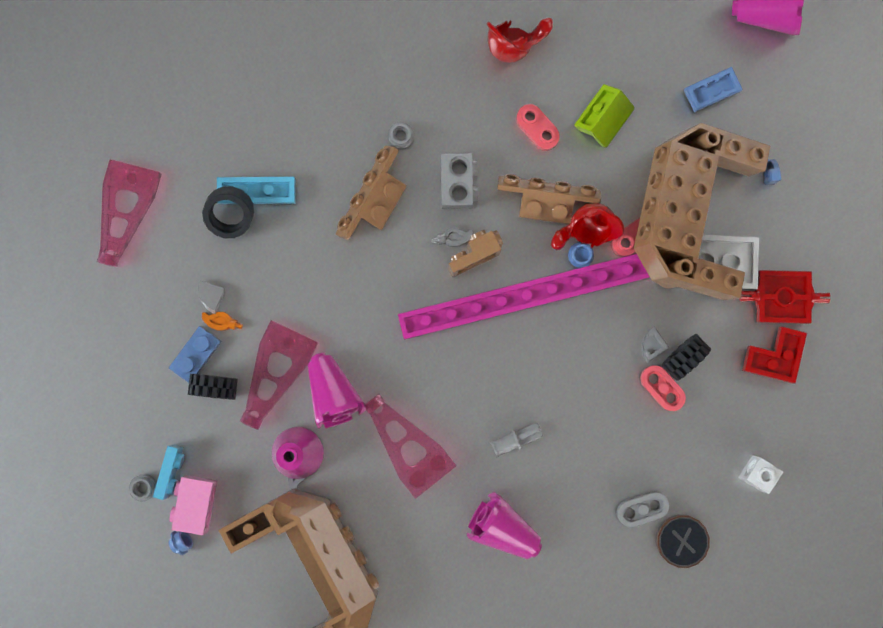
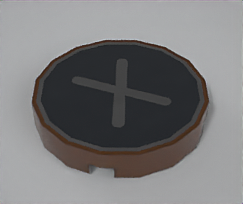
(683, 541)

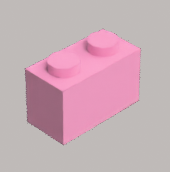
(193, 504)

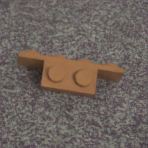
(376, 197)
(548, 200)

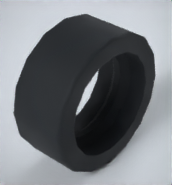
(222, 229)

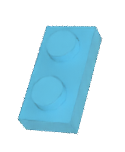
(166, 481)

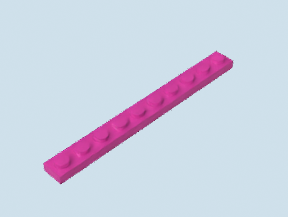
(522, 296)

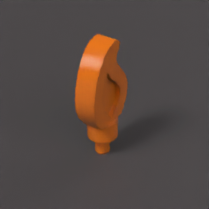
(221, 321)

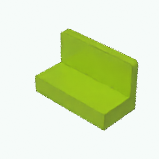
(605, 115)

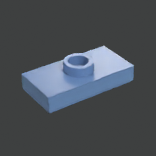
(713, 89)

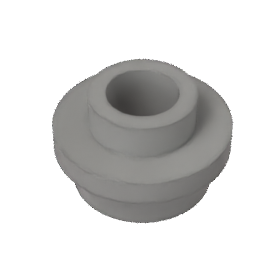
(400, 127)
(135, 491)

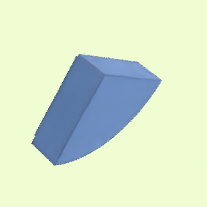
(772, 174)

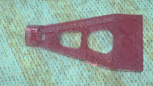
(131, 179)
(289, 343)
(426, 471)

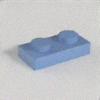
(195, 353)

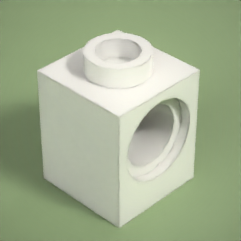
(761, 474)

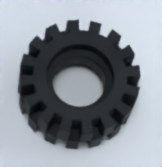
(686, 357)
(212, 386)

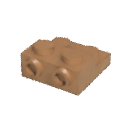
(481, 249)

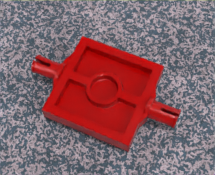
(784, 297)

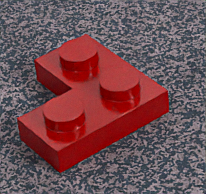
(781, 362)

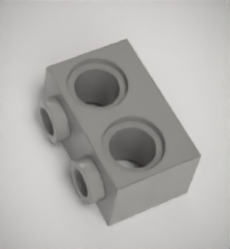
(452, 181)

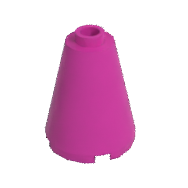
(774, 15)
(332, 392)
(306, 449)
(503, 529)

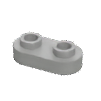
(642, 510)

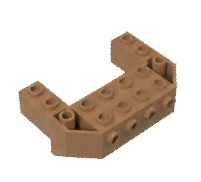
(679, 203)
(323, 549)

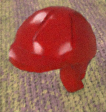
(514, 43)
(590, 225)

